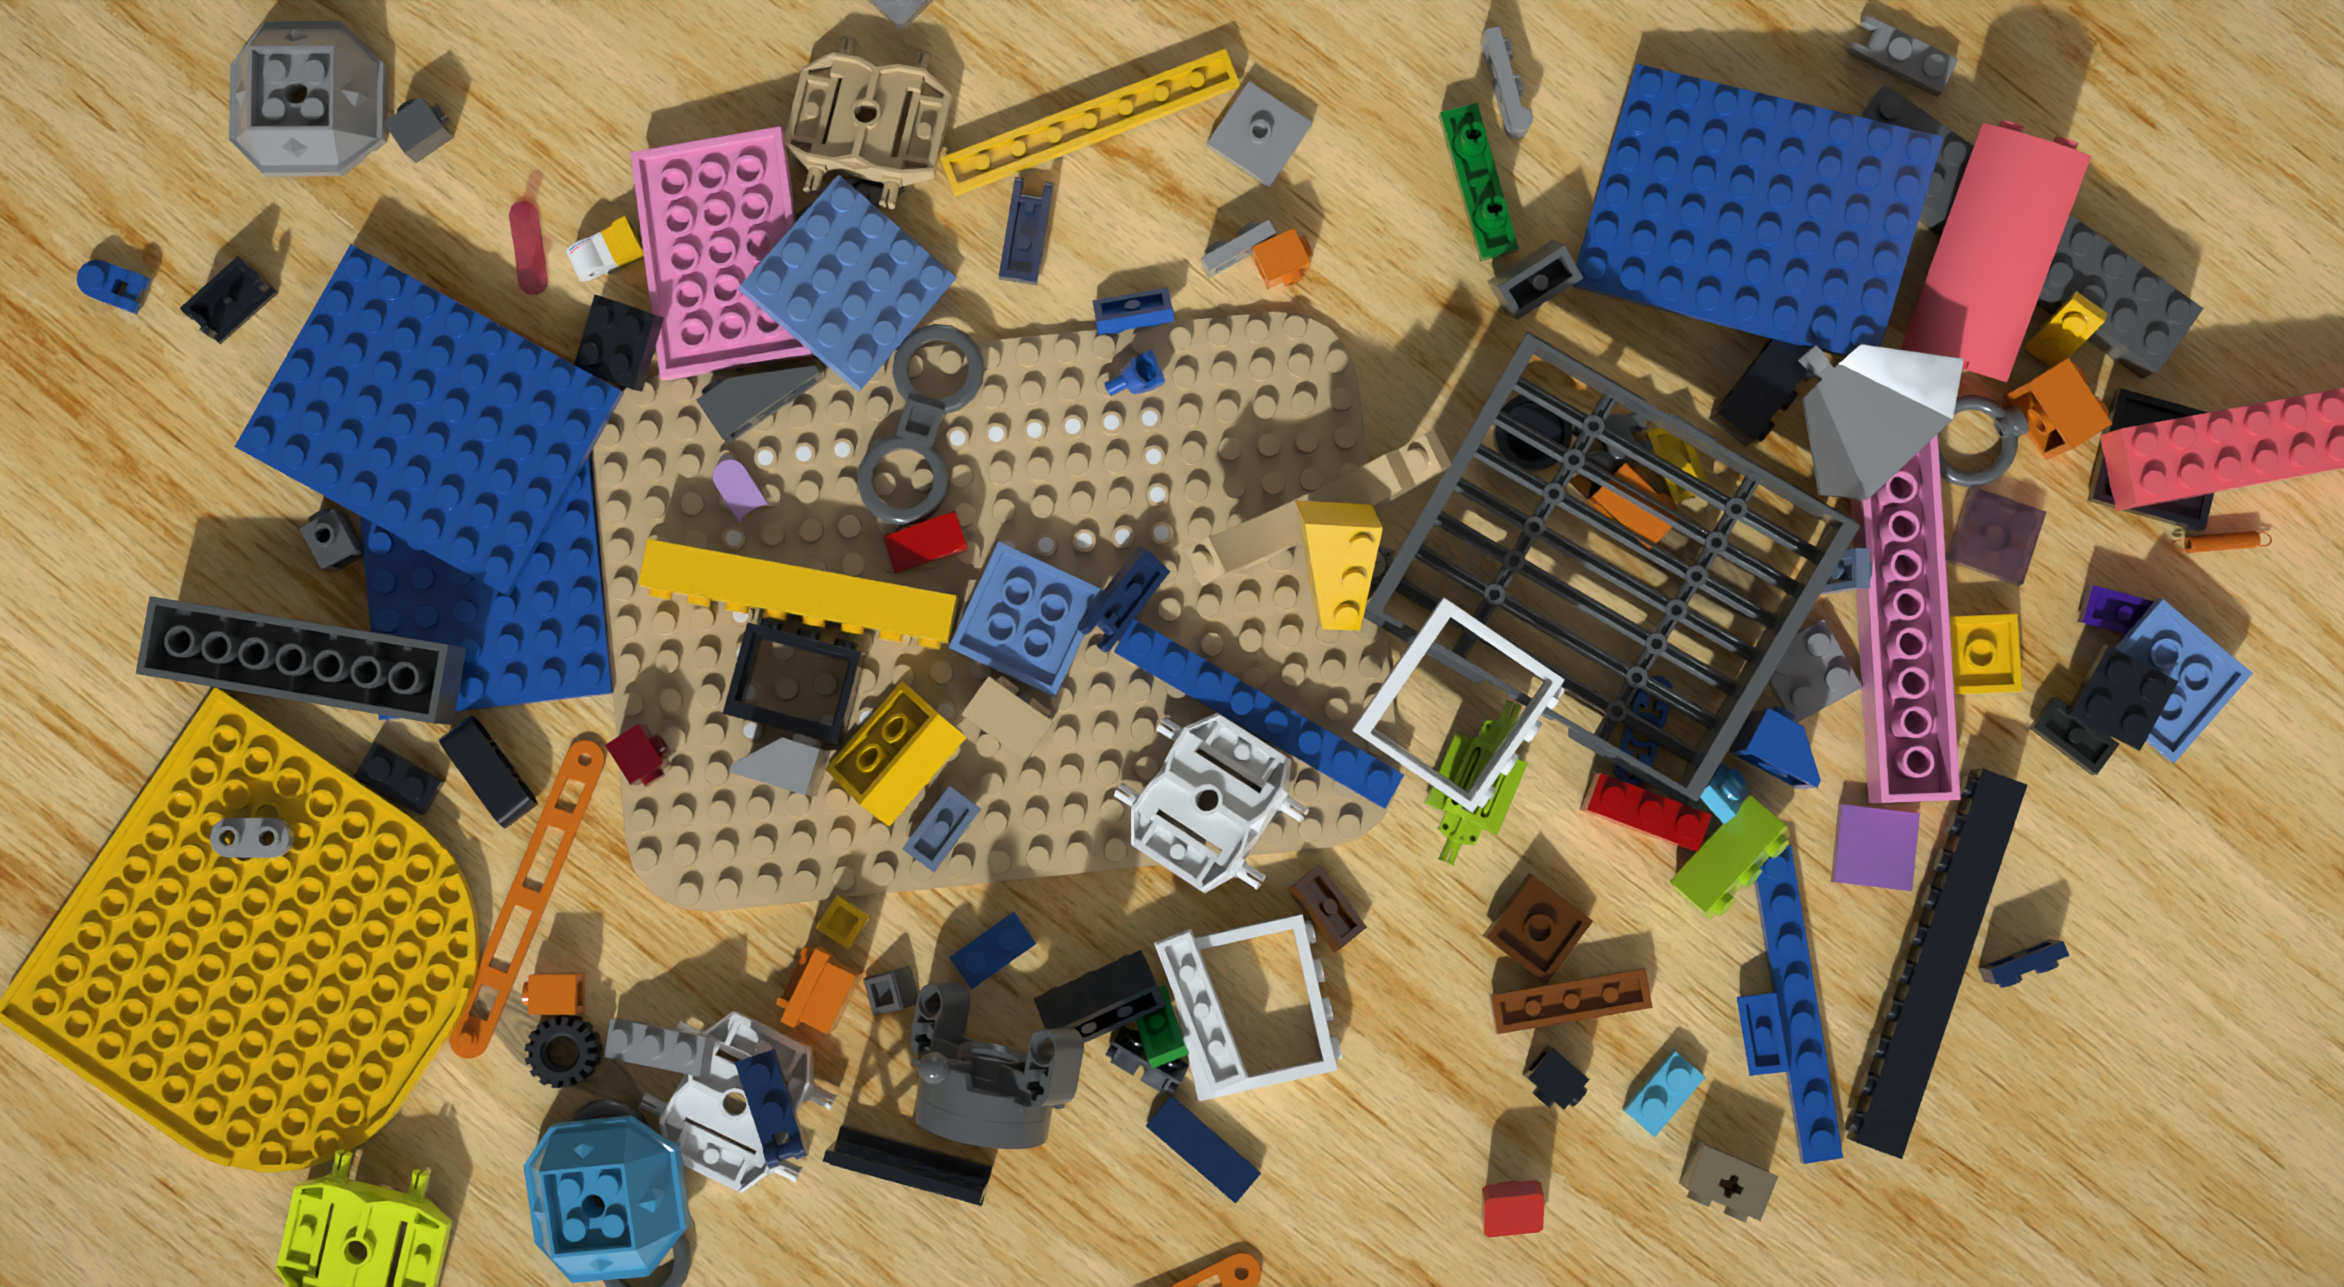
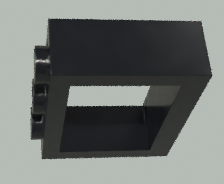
(806, 641)

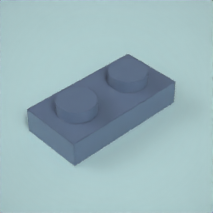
(1851, 572)
(942, 828)

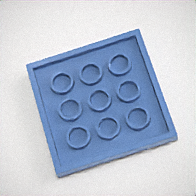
(847, 283)

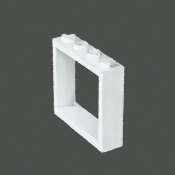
(1504, 756)
(1320, 1008)

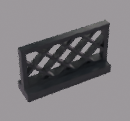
(909, 1164)

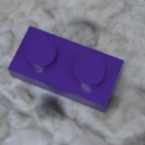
(2112, 609)

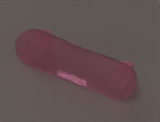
(528, 247)

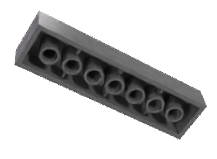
(301, 661)

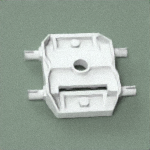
(1240, 810)
(705, 1097)

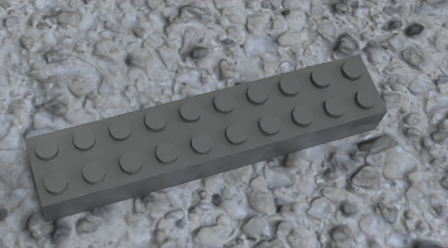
(2143, 310)

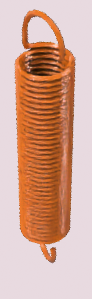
(2222, 541)

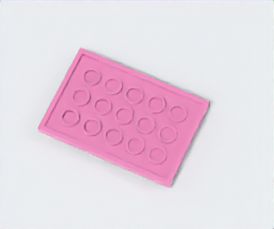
(704, 226)

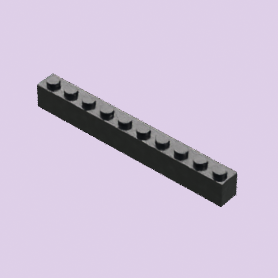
(1935, 962)

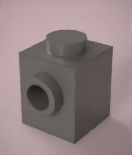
(419, 128)
(332, 539)

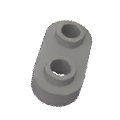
(249, 837)

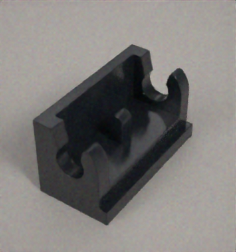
(229, 300)

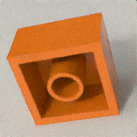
(2059, 408)

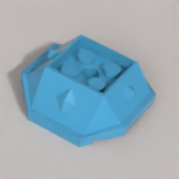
(635, 1177)

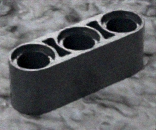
(488, 771)

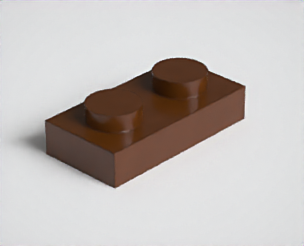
(1327, 908)

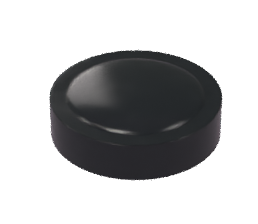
(1540, 420)

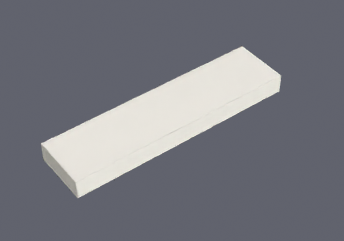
(1201, 1010)

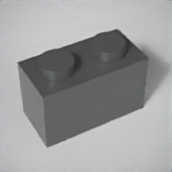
(1535, 279)

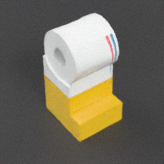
(606, 250)

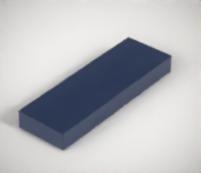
(1203, 1149)

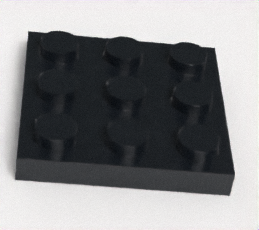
(2137, 409)

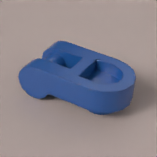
(103, 280)

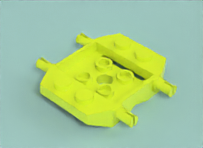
(338, 1210)

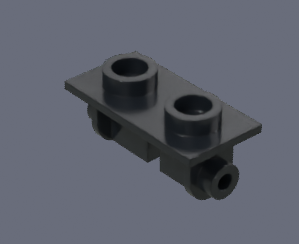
(1129, 1053)

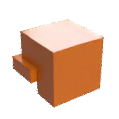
(818, 990)

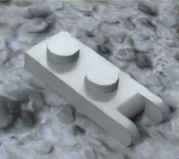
(1904, 57)

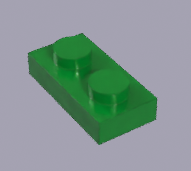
(1162, 1033)

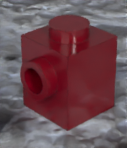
(640, 755)

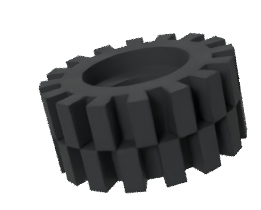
(540, 1057)

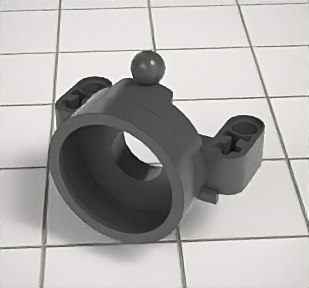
(985, 1089)

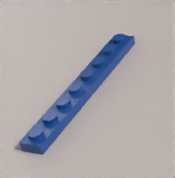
(1259, 713)
(1793, 979)

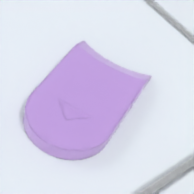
(737, 488)

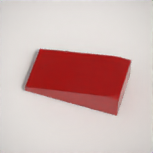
(926, 542)

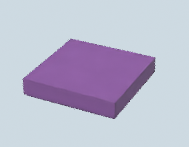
(1875, 847)

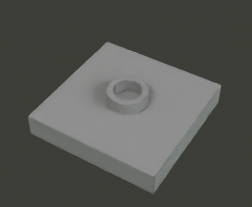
(1259, 134)

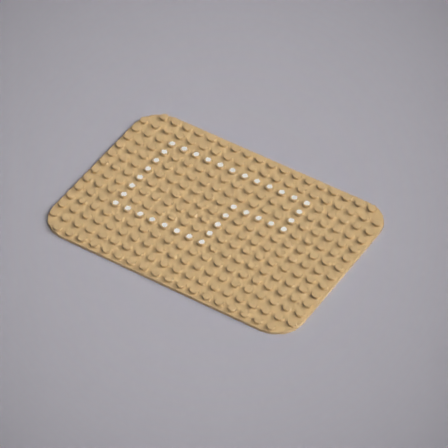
(1044, 465)

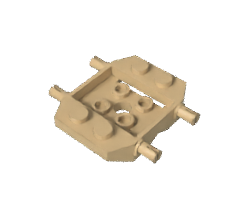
(860, 147)

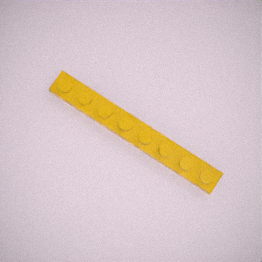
(1090, 122)

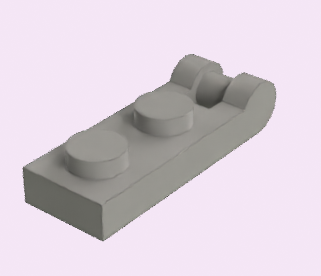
(1505, 83)

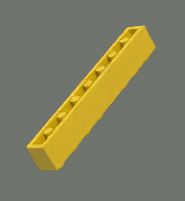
(798, 592)

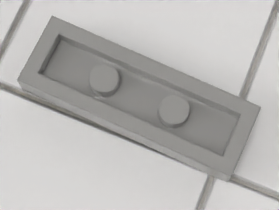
(659, 1047)

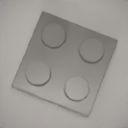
(1812, 673)

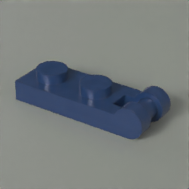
(771, 1107)

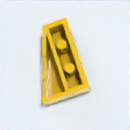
(1340, 559)

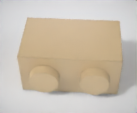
(1008, 717)

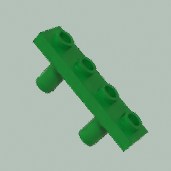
(1478, 182)

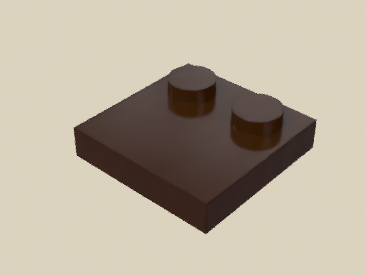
(1537, 928)

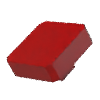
(1512, 1208)

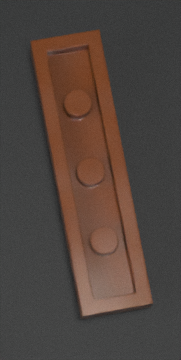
(1570, 1001)

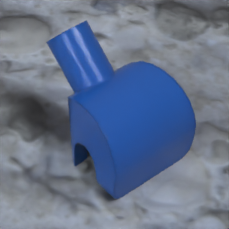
(1137, 375)

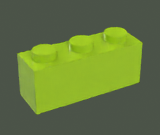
(1731, 859)

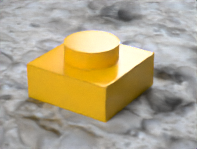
(843, 921)

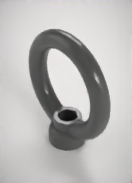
(2009, 424)

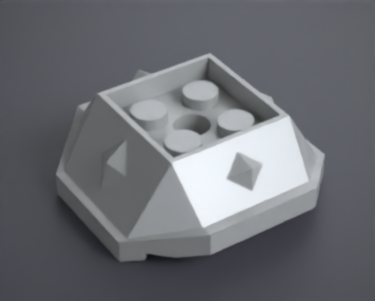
(337, 119)

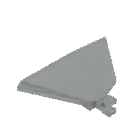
(1874, 414)

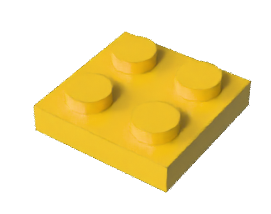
(1985, 654)

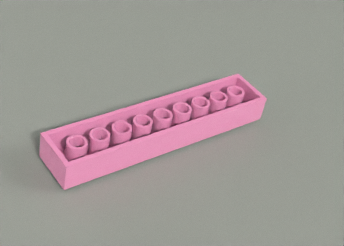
(1907, 638)

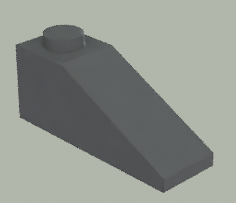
(749, 399)

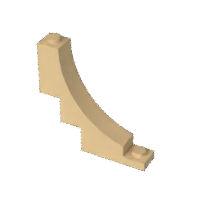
(1280, 528)

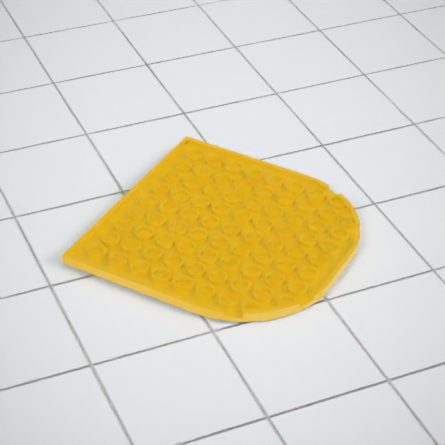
(255, 996)

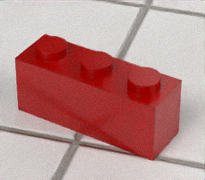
(1645, 812)

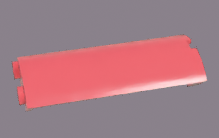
(1996, 248)

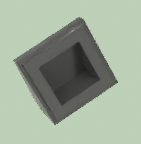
(891, 990)

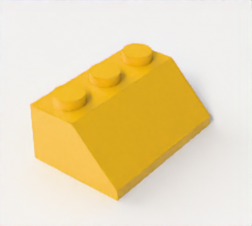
(895, 754)

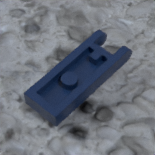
(1025, 234)
(1124, 597)

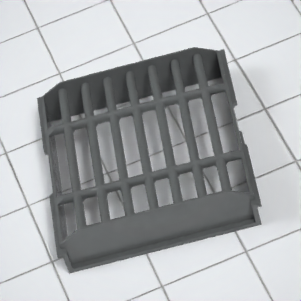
(1761, 659)

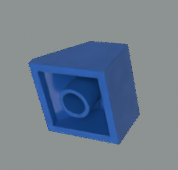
(1777, 747)

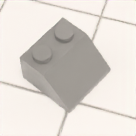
(787, 764)

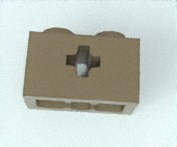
(1750, 1188)

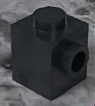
(1556, 1079)

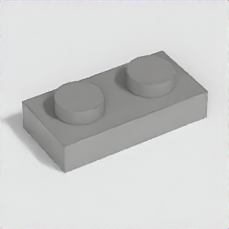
(1224, 255)

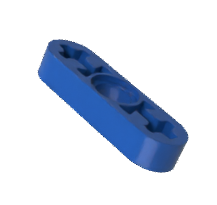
(1627, 736)

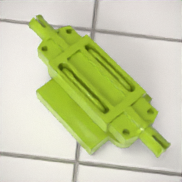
(1462, 765)

